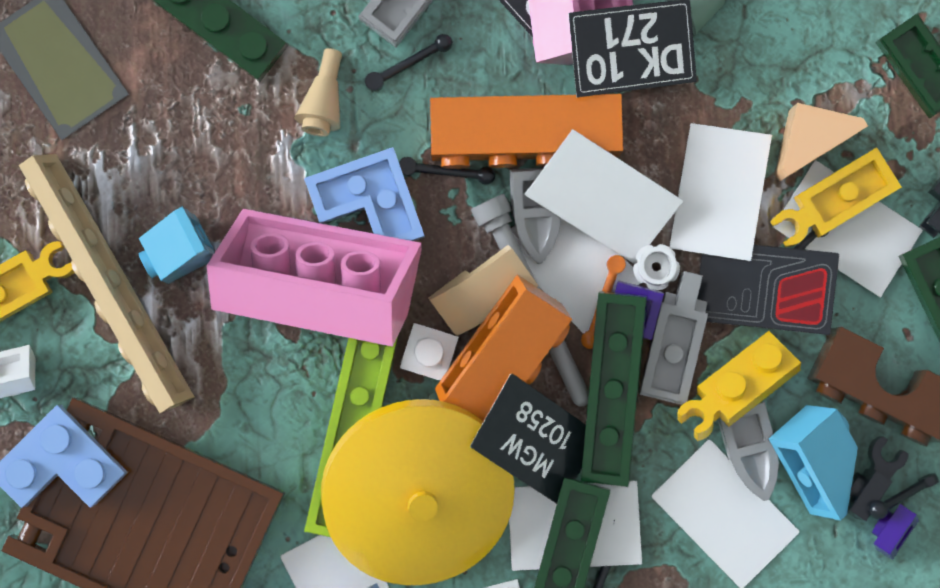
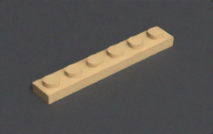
(108, 284)

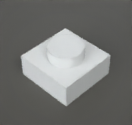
(429, 352)
(17, 371)

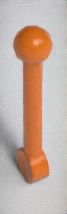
(615, 266)

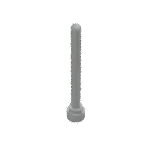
(495, 219)

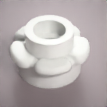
(656, 279)

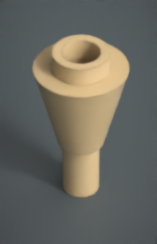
(320, 108)

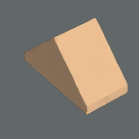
(811, 134)

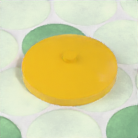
(413, 495)

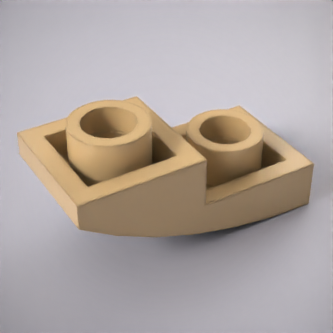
(472, 295)

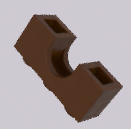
(849, 371)

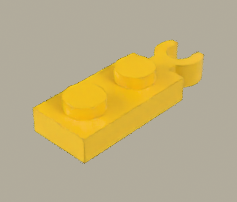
(840, 196)
(25, 278)
(741, 384)

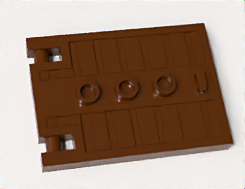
(158, 526)

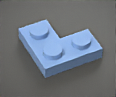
(371, 185)
(59, 449)

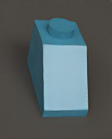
(175, 246)
(818, 459)

